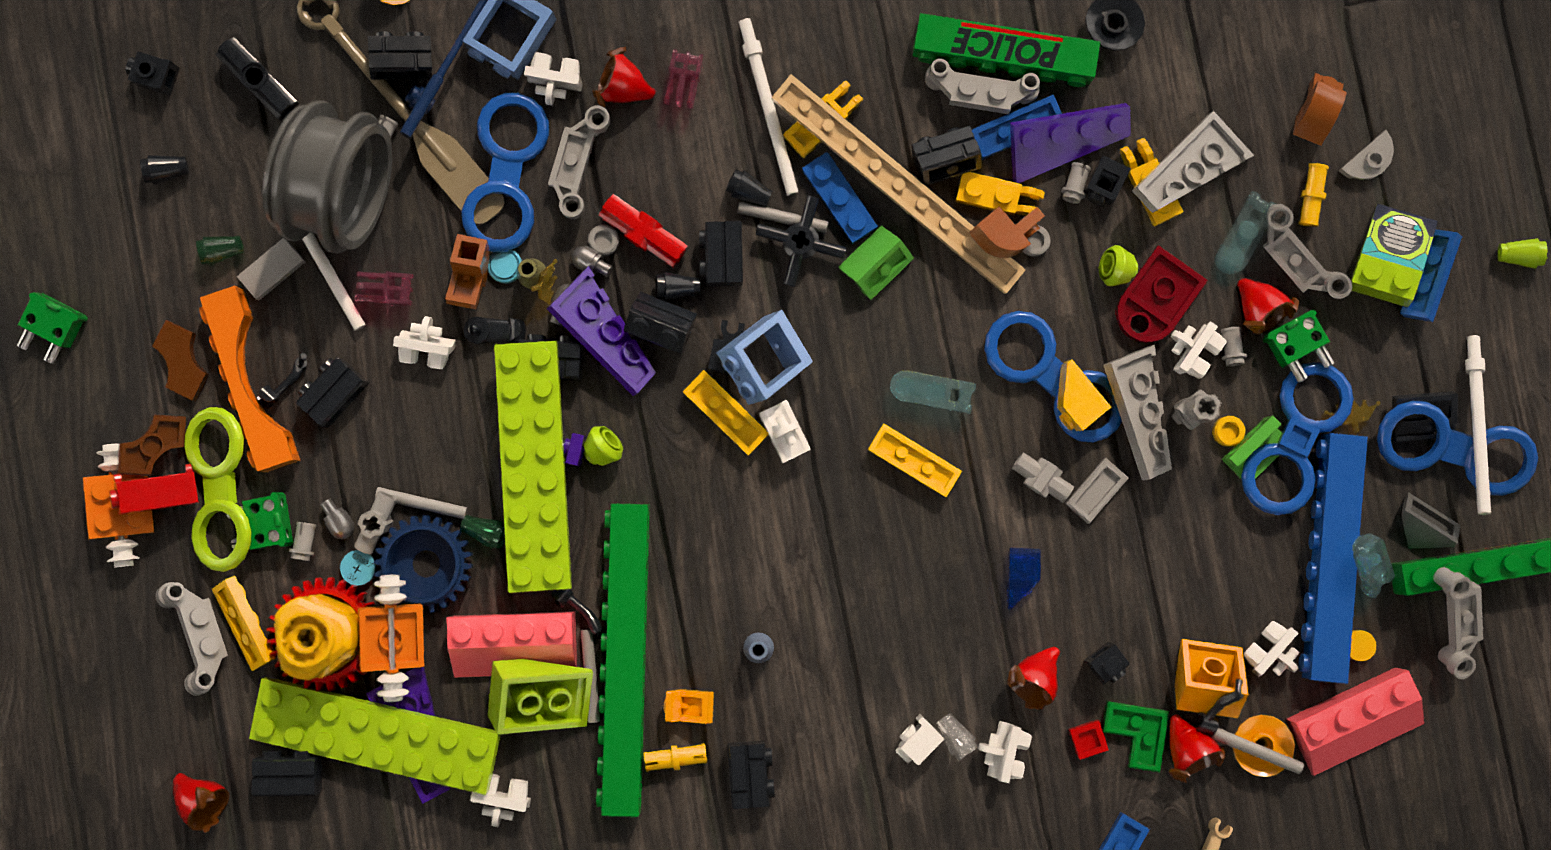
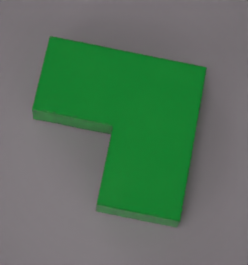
(1145, 726)

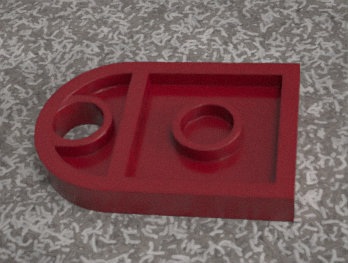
(1158, 295)

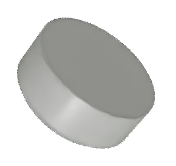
(604, 239)
(1039, 243)

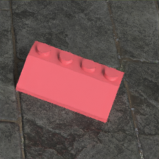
(481, 639)
(1357, 720)

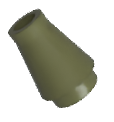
(530, 279)

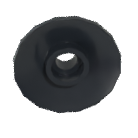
(1124, 14)

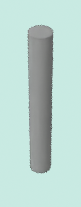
(778, 216)
(427, 504)
(589, 662)
(1258, 751)

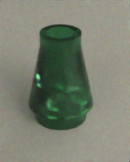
(219, 248)
(485, 531)

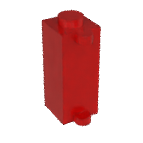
(154, 492)

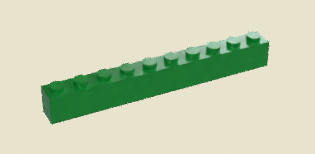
(624, 660)

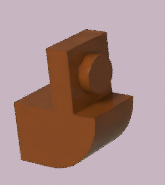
(1320, 109)
(1003, 238)
(470, 271)

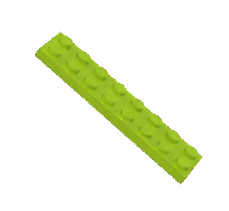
(533, 466)
(375, 735)

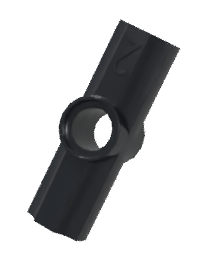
(245, 67)

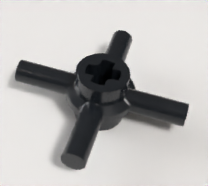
(804, 227)

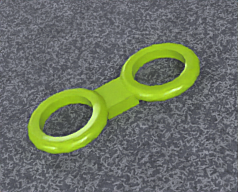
(218, 488)

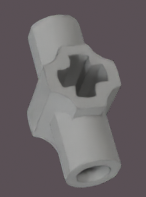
(1043, 477)
(369, 534)

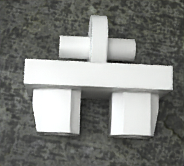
(540, 73)
(1205, 338)
(427, 340)
(784, 431)
(1281, 639)
(1002, 752)
(515, 799)

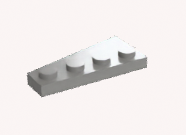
(1196, 160)
(1136, 398)

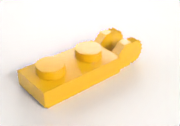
(805, 141)
(1137, 174)
(994, 192)

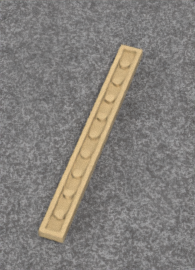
(893, 181)

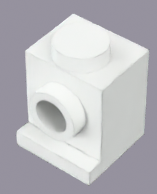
(918, 741)

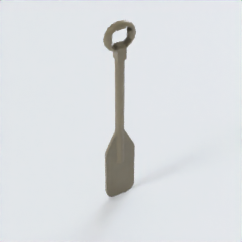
(437, 151)

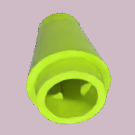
(1523, 253)

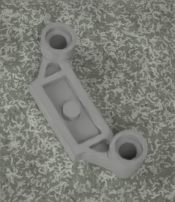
(981, 91)
(573, 159)
(1296, 258)
(1464, 621)
(200, 633)

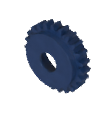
(410, 540)

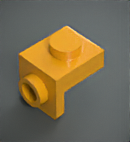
(689, 706)

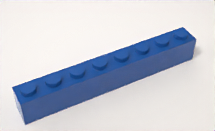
(1332, 563)

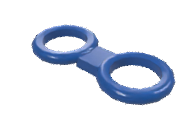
(506, 170)
(1047, 371)
(1297, 440)
(1455, 446)

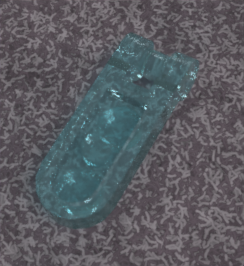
(1243, 235)
(932, 391)
(1372, 563)

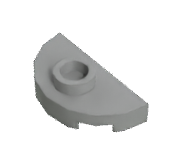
(1371, 159)

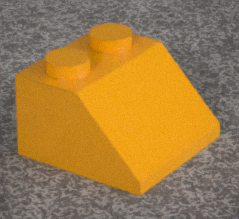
(1206, 674)

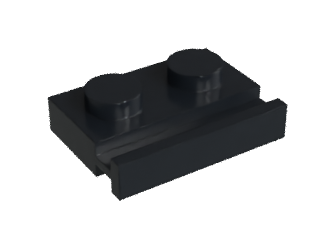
(1419, 425)

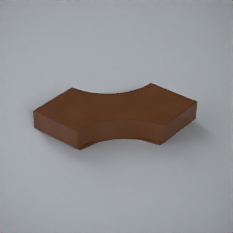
(183, 370)
(140, 455)

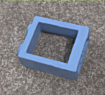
(535, 10)
(786, 347)

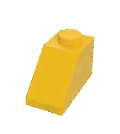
(1078, 398)

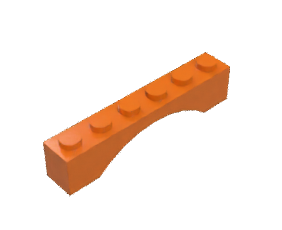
(229, 323)

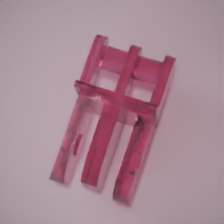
(684, 76)
(386, 288)

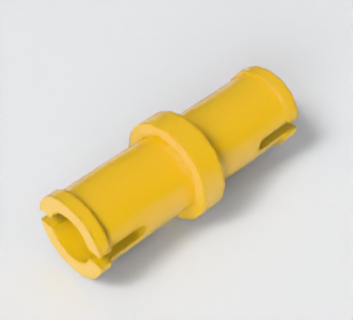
(1313, 195)
(675, 757)

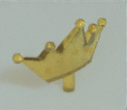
(545, 283)
(1357, 413)

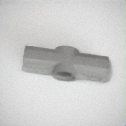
(1196, 409)

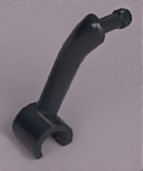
(269, 396)
(566, 596)
(1210, 723)

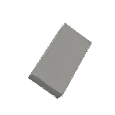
(271, 269)
(1096, 490)

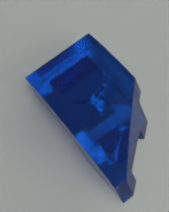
(1023, 573)

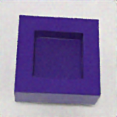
(574, 449)

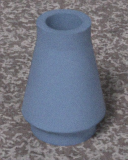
(762, 639)

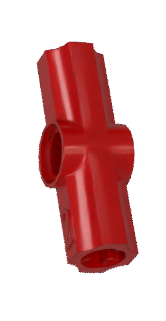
(643, 231)

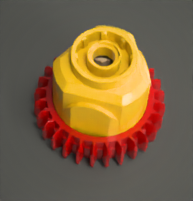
(319, 634)

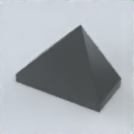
(1427, 526)

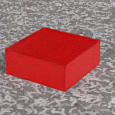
(1088, 739)

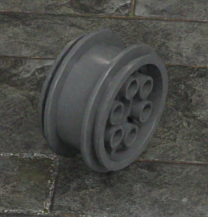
(327, 176)

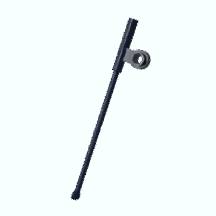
(421, 98)

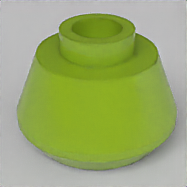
(1117, 266)
(602, 446)

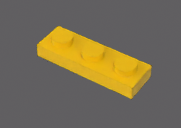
(726, 412)
(914, 460)
(243, 622)

